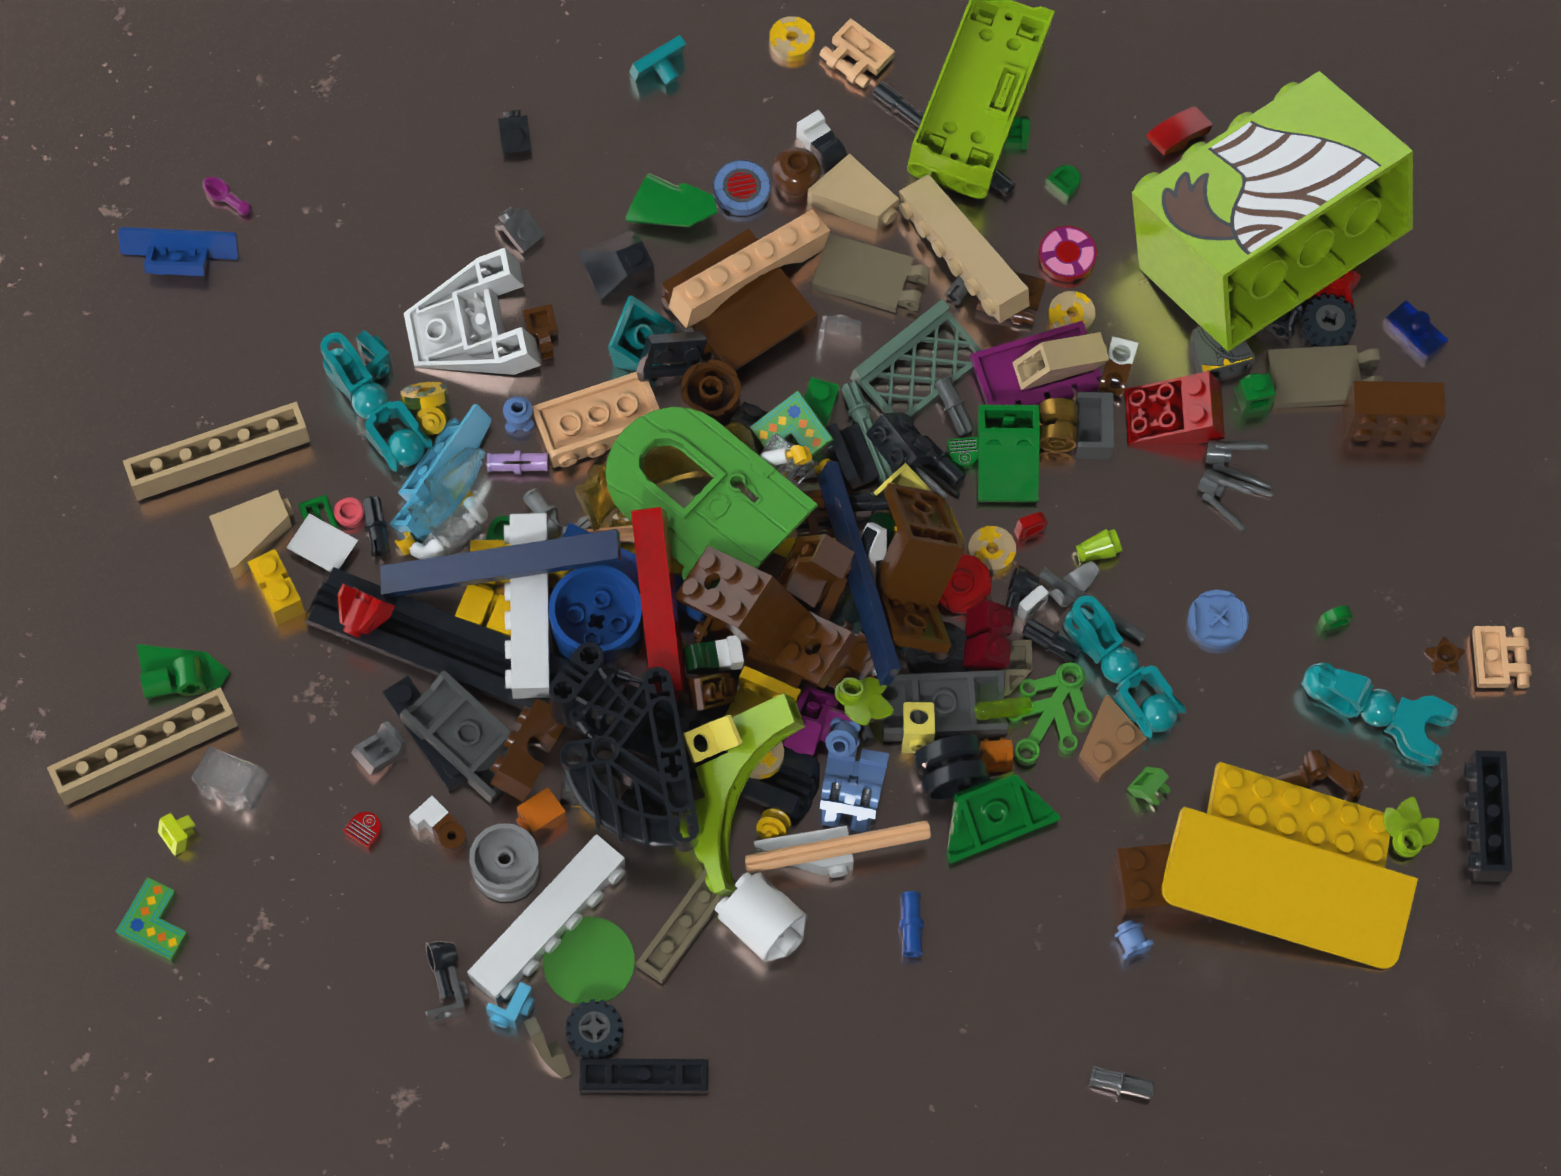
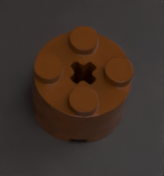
(712, 390)

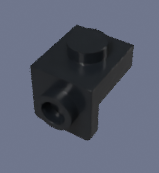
(514, 132)

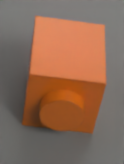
(541, 814)

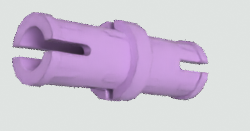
(539, 462)

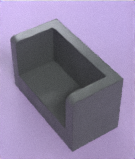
(1095, 426)

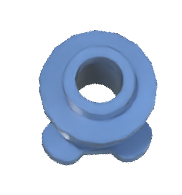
(520, 420)
(843, 738)
(1133, 939)

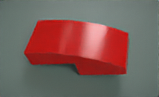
(1177, 130)

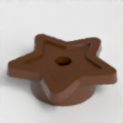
(1450, 650)

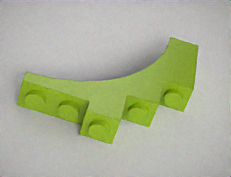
(725, 778)

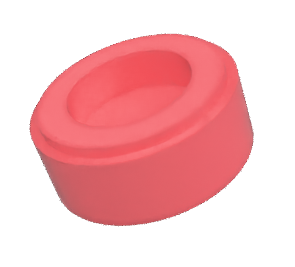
(349, 513)

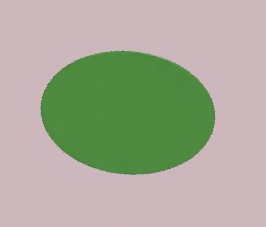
(590, 962)

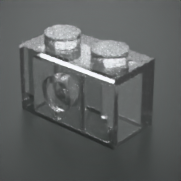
(230, 779)

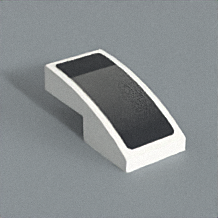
(875, 544)

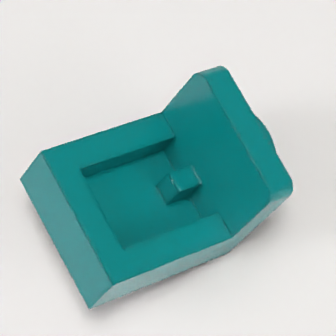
(376, 352)

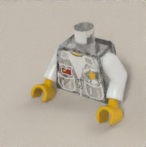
(790, 460)
(451, 534)

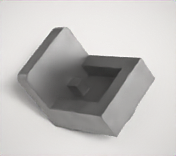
(519, 228)
(380, 749)

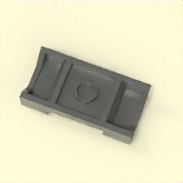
(953, 700)
(460, 731)

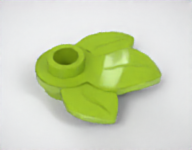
(863, 699)
(1408, 824)

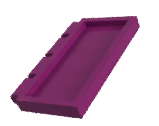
(999, 380)

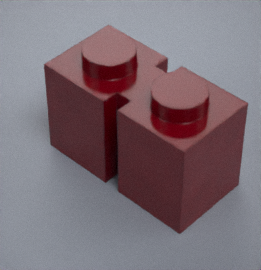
(991, 649)

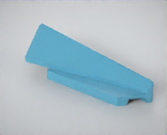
(447, 444)

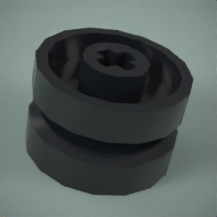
(950, 766)

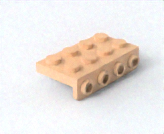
(591, 418)

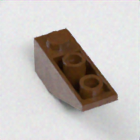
(711, 690)

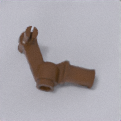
(1318, 767)

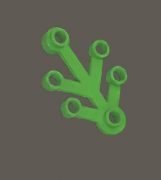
(1053, 709)

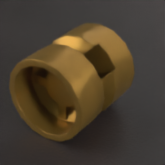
(1058, 424)

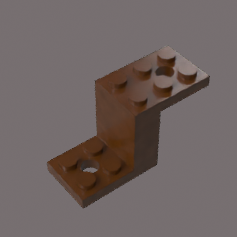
(918, 567)
(765, 617)

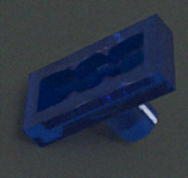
(1416, 330)

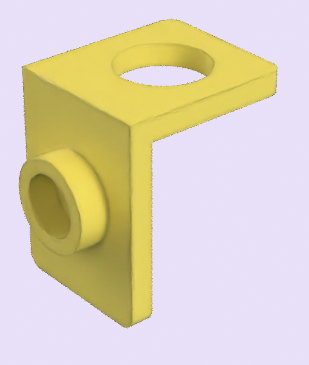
(905, 477)
(917, 735)
(720, 736)

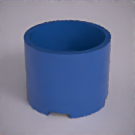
(601, 598)

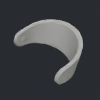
(1080, 578)

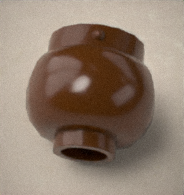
(795, 171)

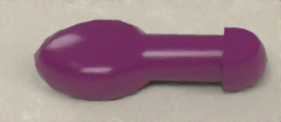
(220, 191)

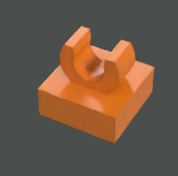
(997, 755)

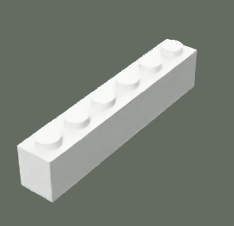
(528, 616)
(546, 919)

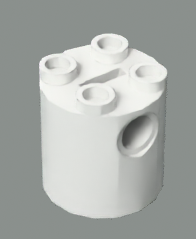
(763, 917)

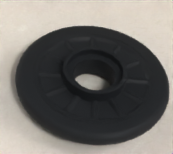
(924, 662)

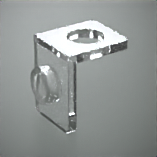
(837, 325)

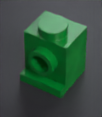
(1252, 389)

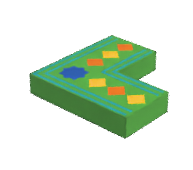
(797, 419)
(145, 925)

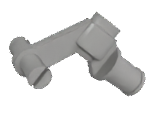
(539, 504)

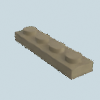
(679, 930)

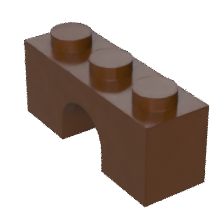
(518, 769)

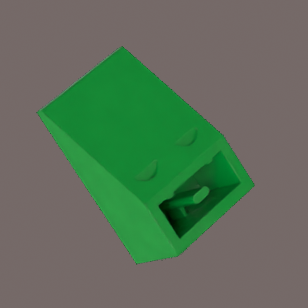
(1008, 453)

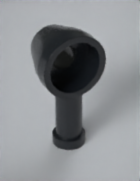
(1020, 584)
(441, 956)

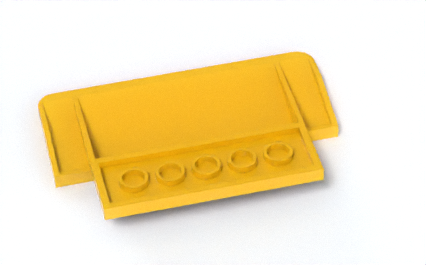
(1291, 867)

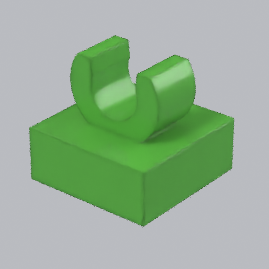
(1148, 783)

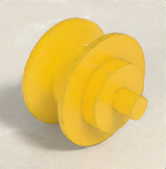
(432, 420)
(773, 824)

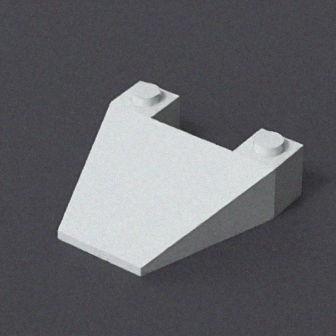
(463, 323)

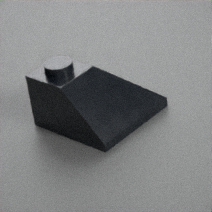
(617, 265)

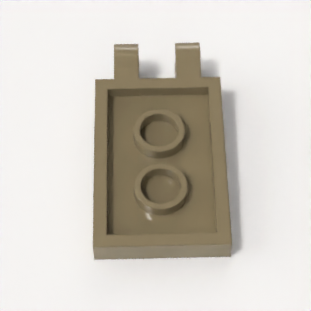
(869, 274)
(1317, 374)

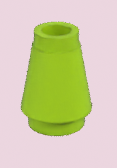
(1100, 546)

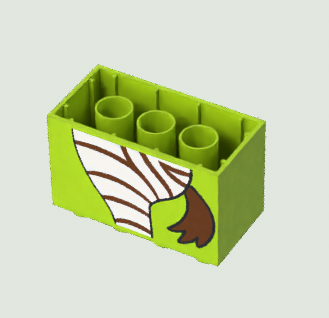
(1273, 209)

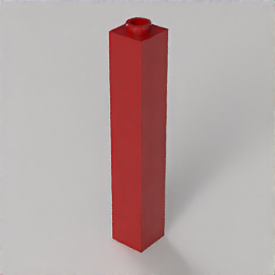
(658, 594)

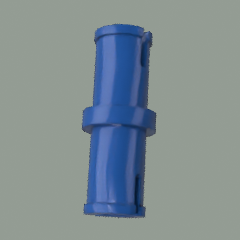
(911, 924)

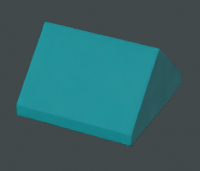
(632, 331)

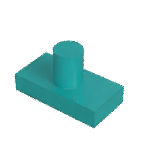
(660, 61)

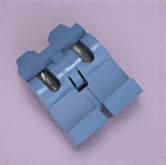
(856, 785)

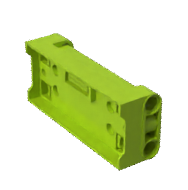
(979, 94)

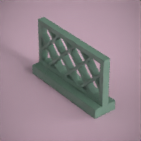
(903, 343)

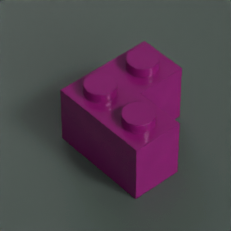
(817, 711)

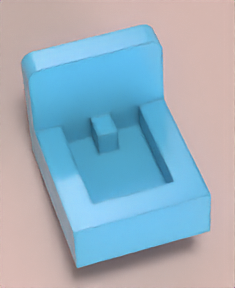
(520, 1005)

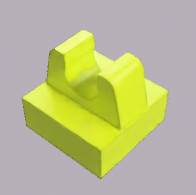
(176, 832)

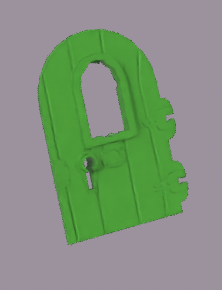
(720, 513)

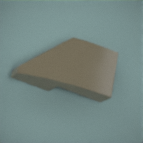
(1019, 666)
(551, 1053)

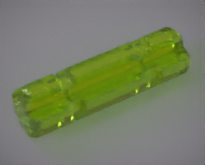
(1003, 708)

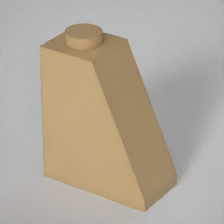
(854, 195)
(1060, 359)
(251, 529)

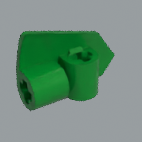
(670, 204)
(178, 670)

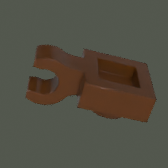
(542, 325)

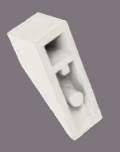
(833, 866)

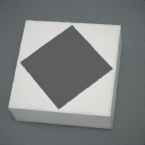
(1032, 603)

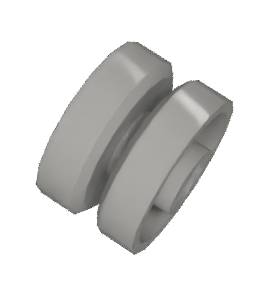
(488, 858)

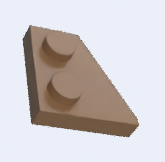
(1110, 739)

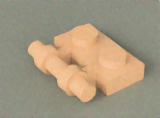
(862, 47)
(1492, 657)

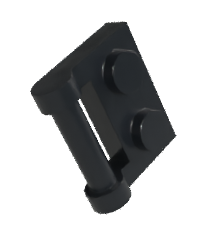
(670, 348)

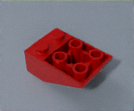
(1175, 411)

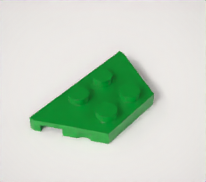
(995, 814)

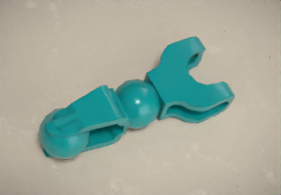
(374, 404)
(1121, 666)
(1404, 720)

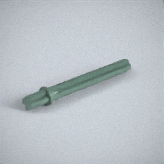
(860, 412)

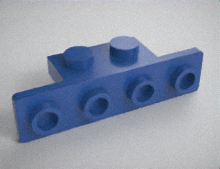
(177, 250)

